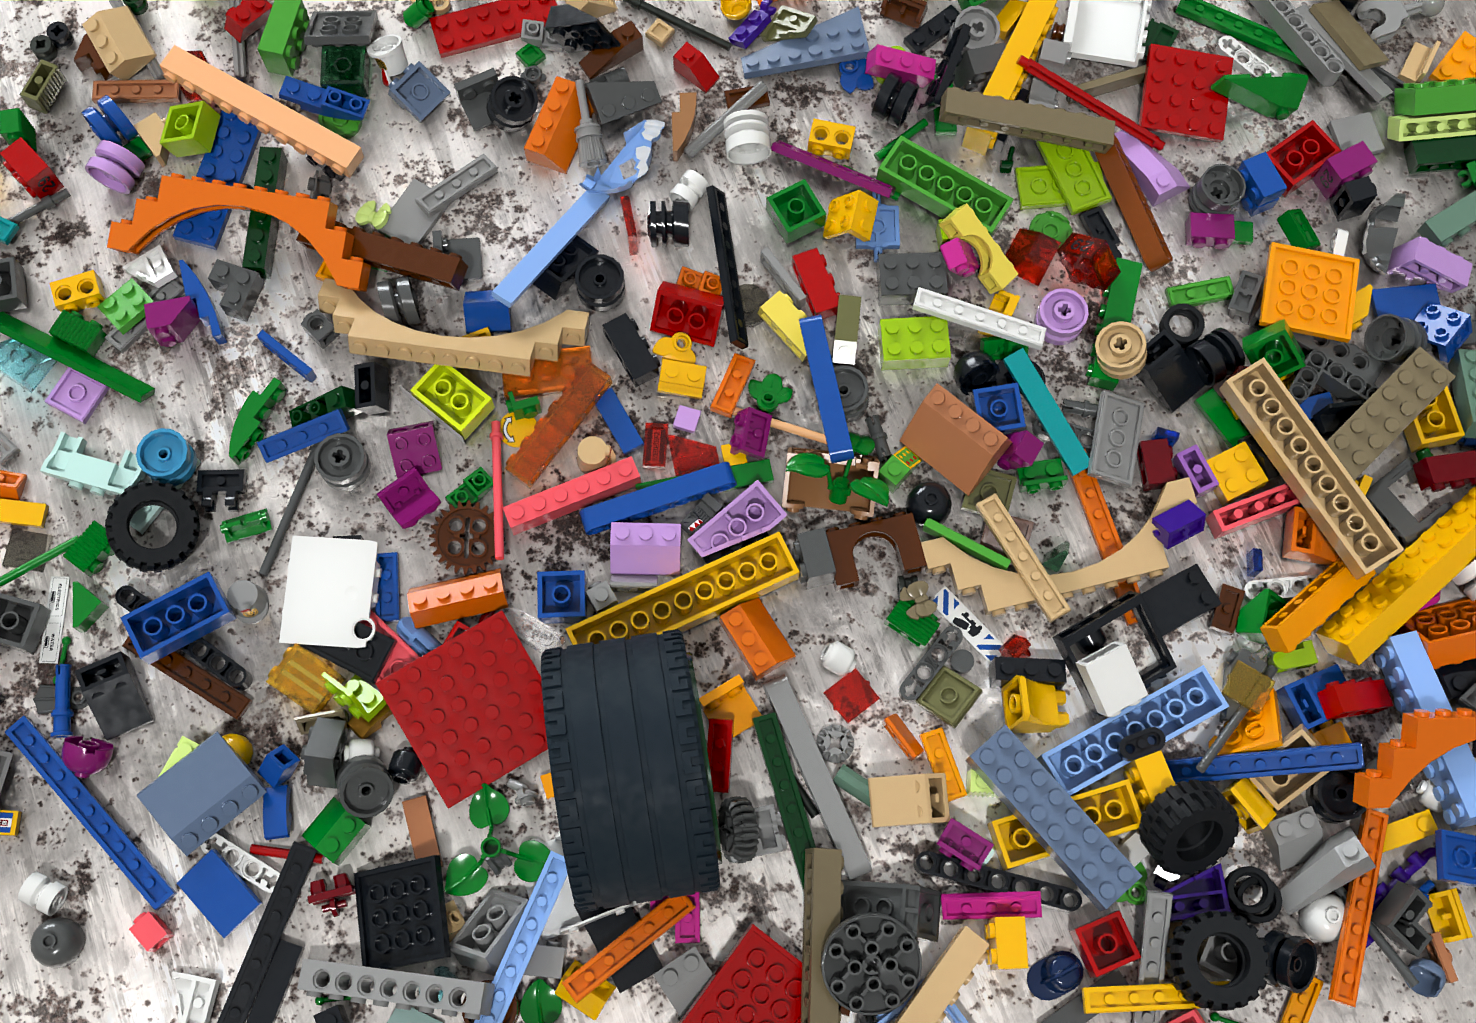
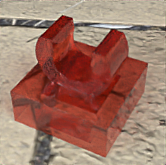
(1015, 647)

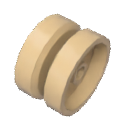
(1121, 350)

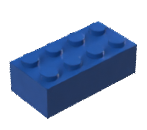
(178, 618)

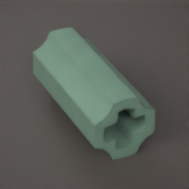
(853, 784)

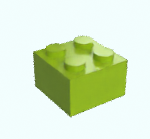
(190, 129)

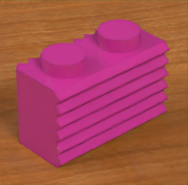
(959, 257)

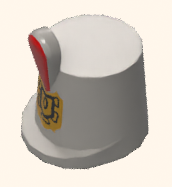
(248, 601)

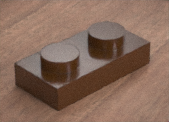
(1226, 615)

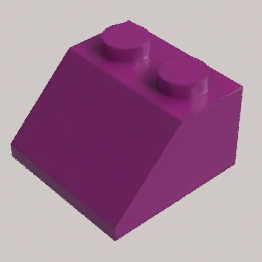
(171, 320)

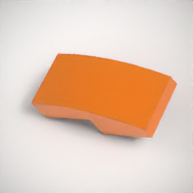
(701, 281)

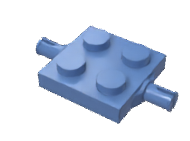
(885, 230)

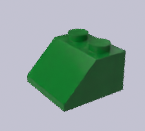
(335, 832)

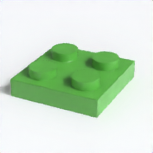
(125, 306)

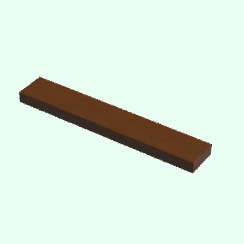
(200, 682)

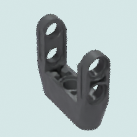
(1394, 513)

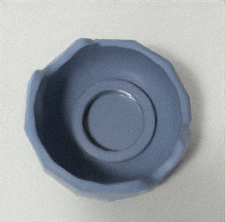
(1430, 977)

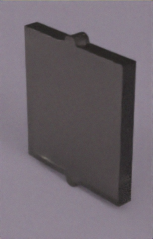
(26, 546)

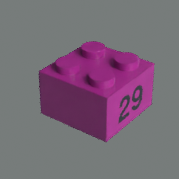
(1344, 167)

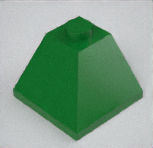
(1257, 613)

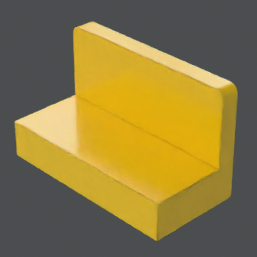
(593, 1002)

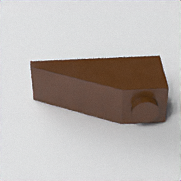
(601, 60)

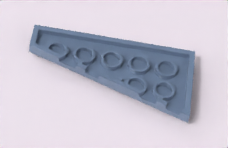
(827, 43)

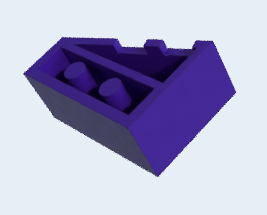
(1199, 894)

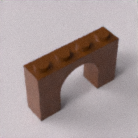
(898, 531)

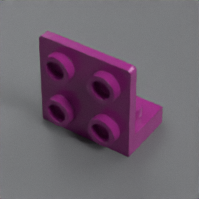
(414, 447)

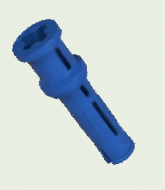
(62, 712)

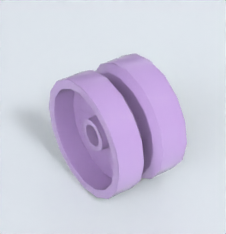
(114, 167)
(1063, 315)

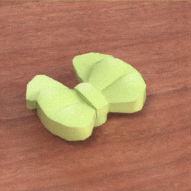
(367, 214)

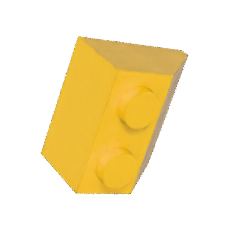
(1251, 808)

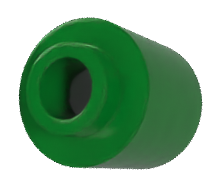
(418, 13)

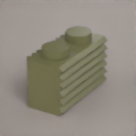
(43, 86)

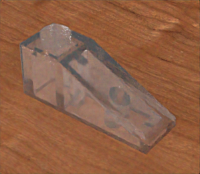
(532, 631)

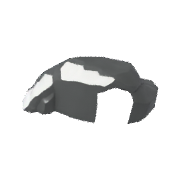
(1379, 242)

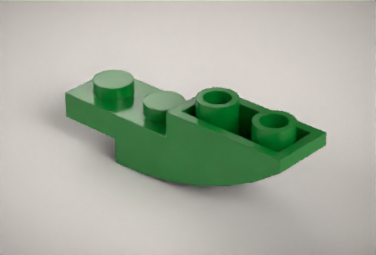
(248, 424)

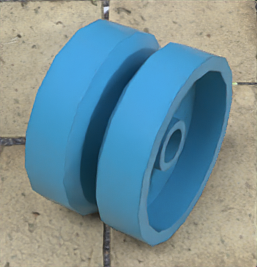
(166, 457)

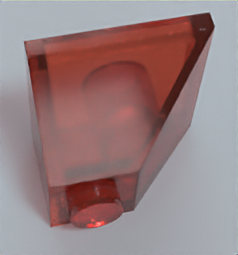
(1032, 255)

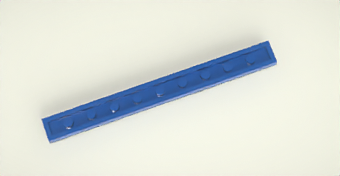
(91, 813)

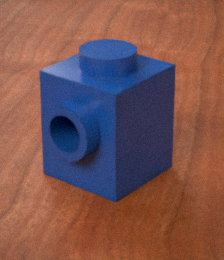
(278, 766)

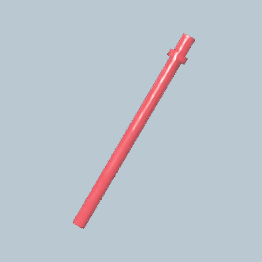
(496, 437)

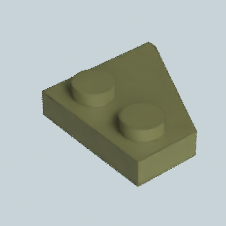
(789, 24)

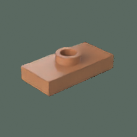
(1442, 956)

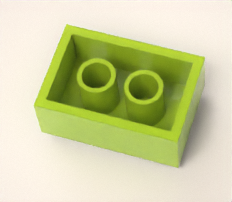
(913, 343)

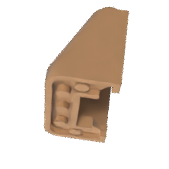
(807, 491)

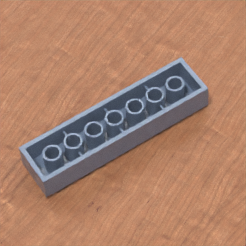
(1053, 818)

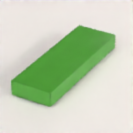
(1201, 292)

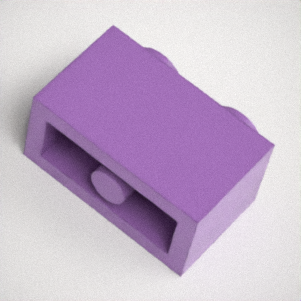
(1193, 465)

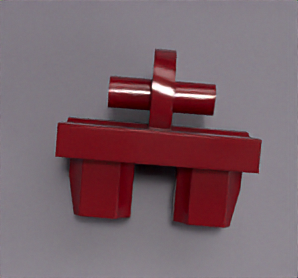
(320, 894)

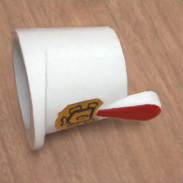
(389, 56)

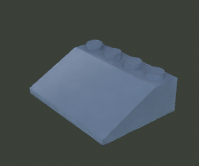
(202, 793)

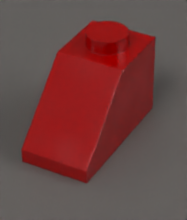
(695, 67)

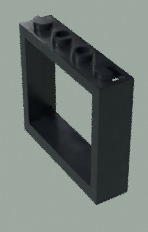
(1100, 618)

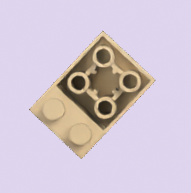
(909, 800)

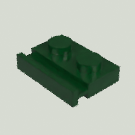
(1159, 34)

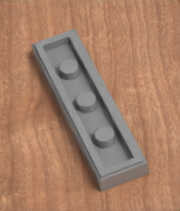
(456, 185)
(123, 342)

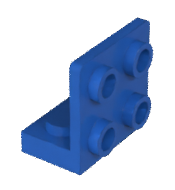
(1445, 328)

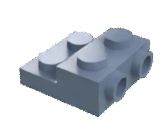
(418, 91)

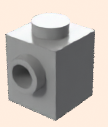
(601, 596)

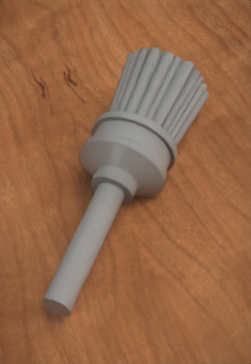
(588, 134)

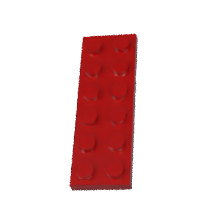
(486, 24)

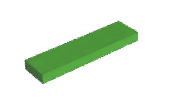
(966, 545)

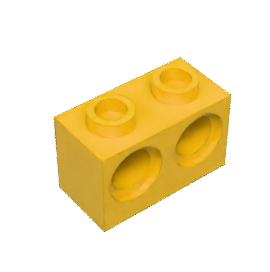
(832, 133)
(77, 287)

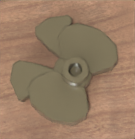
(917, 592)

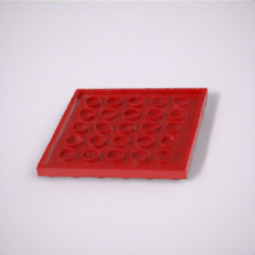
(470, 708)

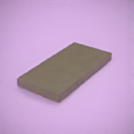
(1348, 35)

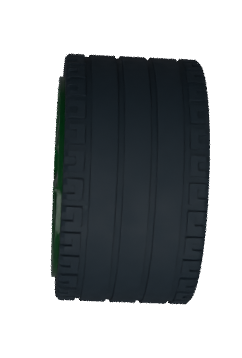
(630, 770)

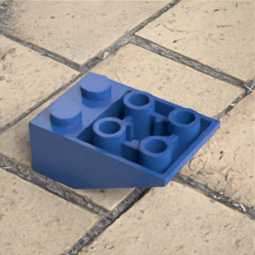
(1301, 697)

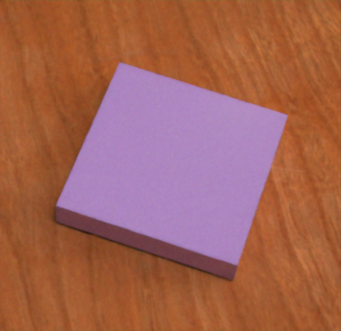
(77, 395)

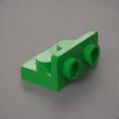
(1041, 475)

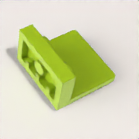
(357, 694)

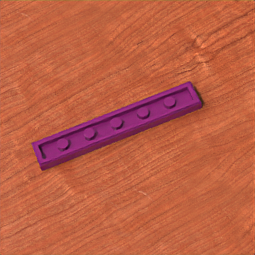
(833, 168)

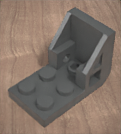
(910, 904)

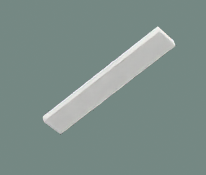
(979, 318)

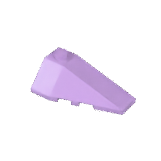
(1155, 175)
(742, 519)

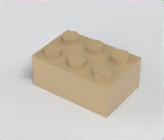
(1284, 788)

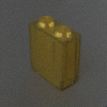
(301, 679)

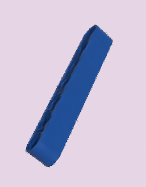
(826, 389)
(658, 498)

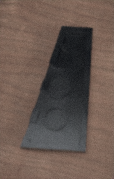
(946, 68)

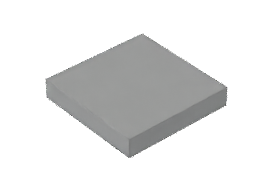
(1355, 129)

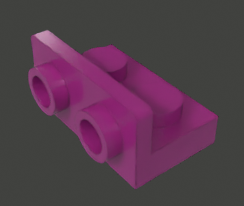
(751, 433)

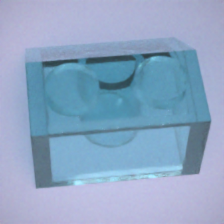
(24, 364)

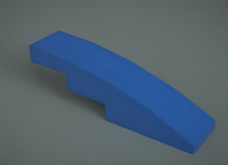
(205, 306)

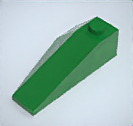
(1264, 94)

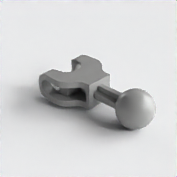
(1393, 15)

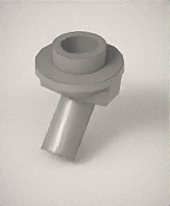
(524, 795)

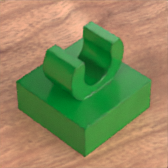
(1471, 174)

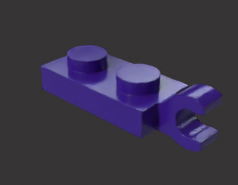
(753, 25)

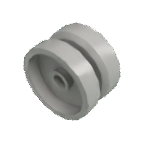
(984, 27)

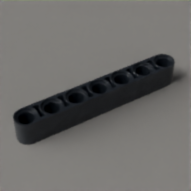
(212, 654)
(984, 882)

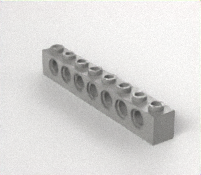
(478, 994)

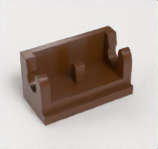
(905, 11)

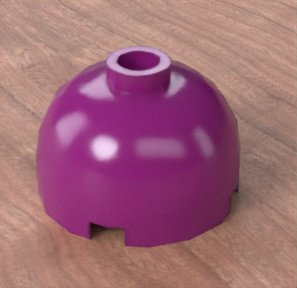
(86, 756)

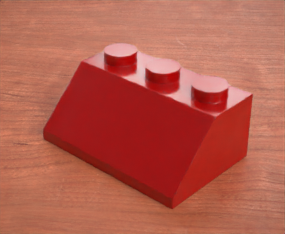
(689, 312)

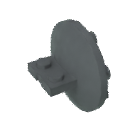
(871, 963)

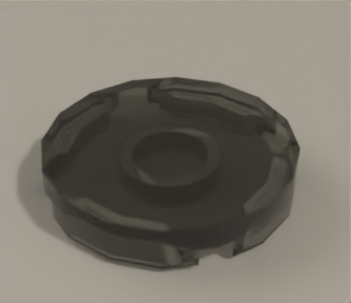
(752, 300)

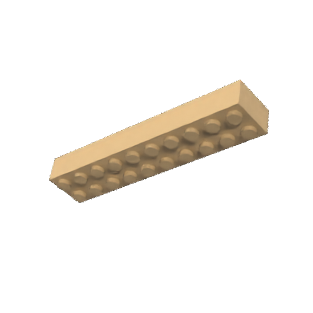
(1310, 469)

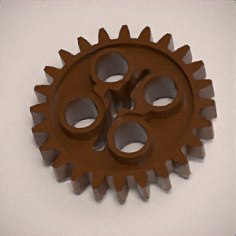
(446, 537)

